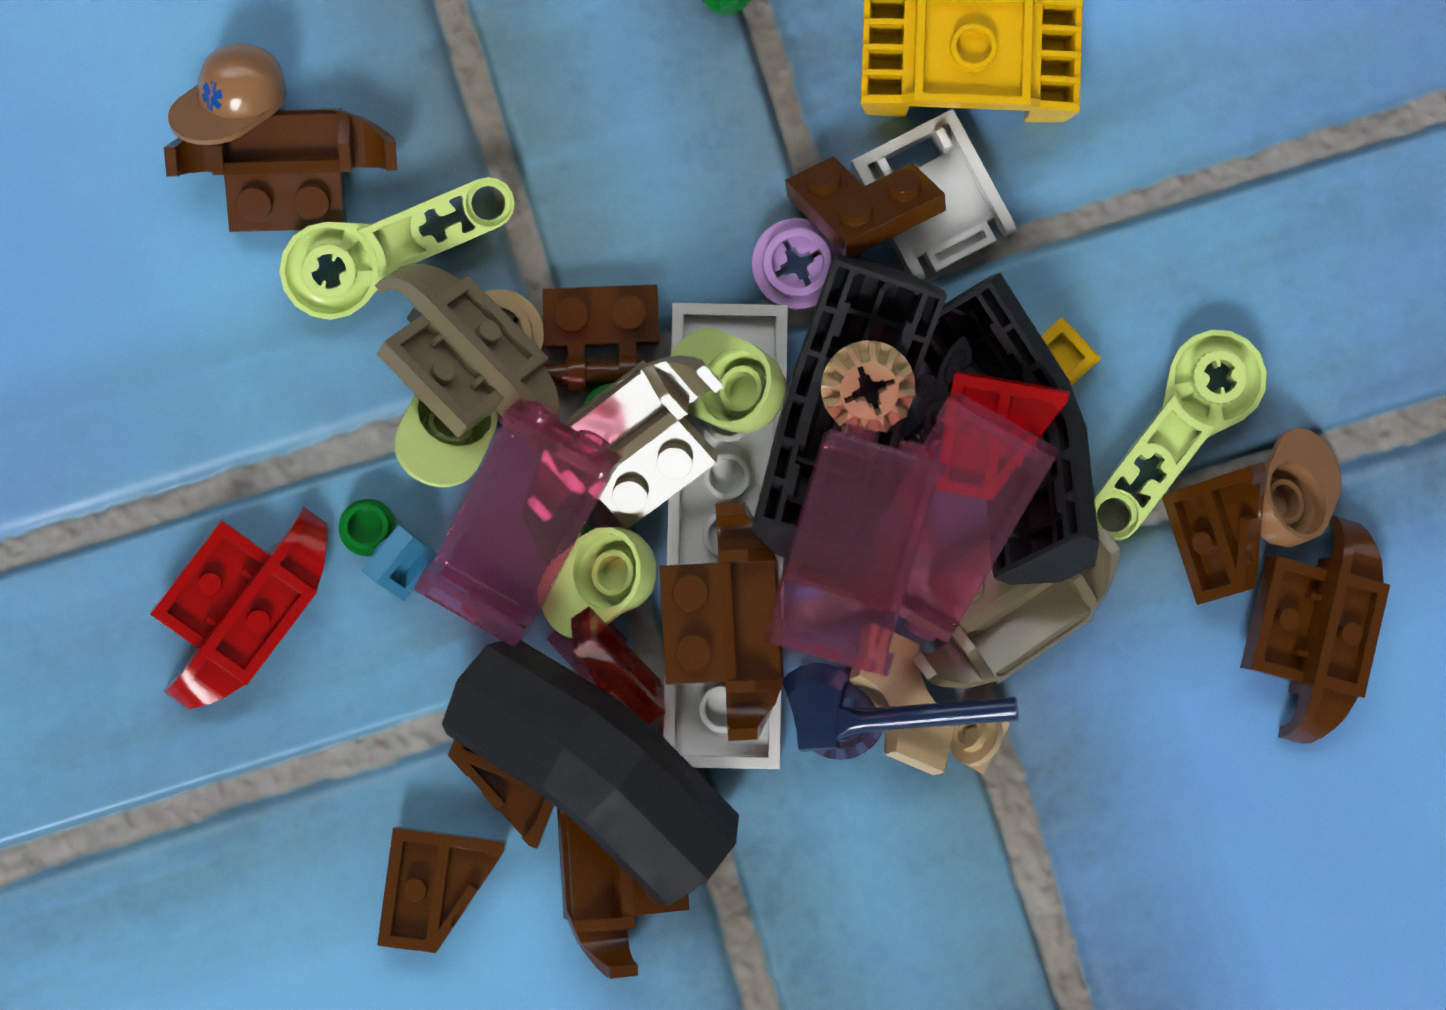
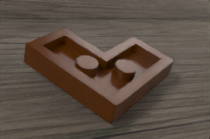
(860, 215)

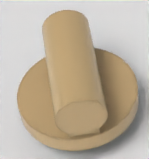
(977, 743)

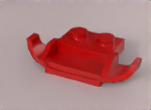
(239, 604)

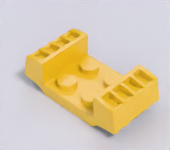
(972, 56)

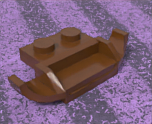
(288, 167)
(719, 619)
(1320, 628)
(602, 900)

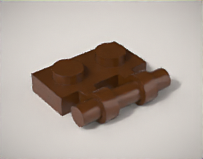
(598, 318)

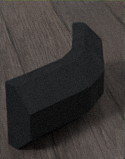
(855, 304)
(1059, 526)
(594, 766)

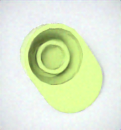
(750, 377)
(432, 450)
(608, 572)

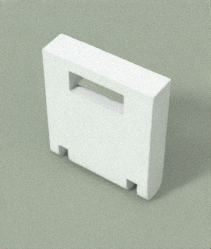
(968, 192)

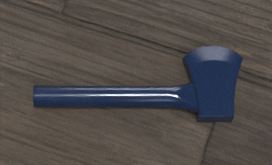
(822, 721)

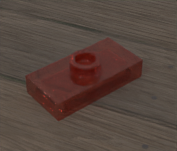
(616, 665)

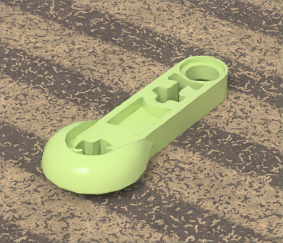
(376, 250)
(1188, 417)

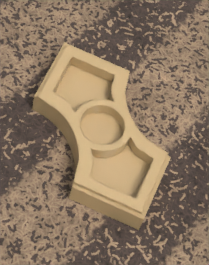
(918, 747)

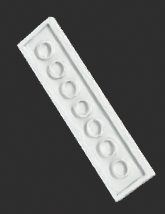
(698, 711)

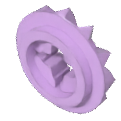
(770, 257)

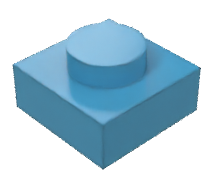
(399, 562)

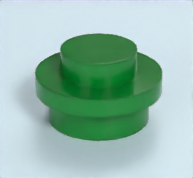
(365, 526)

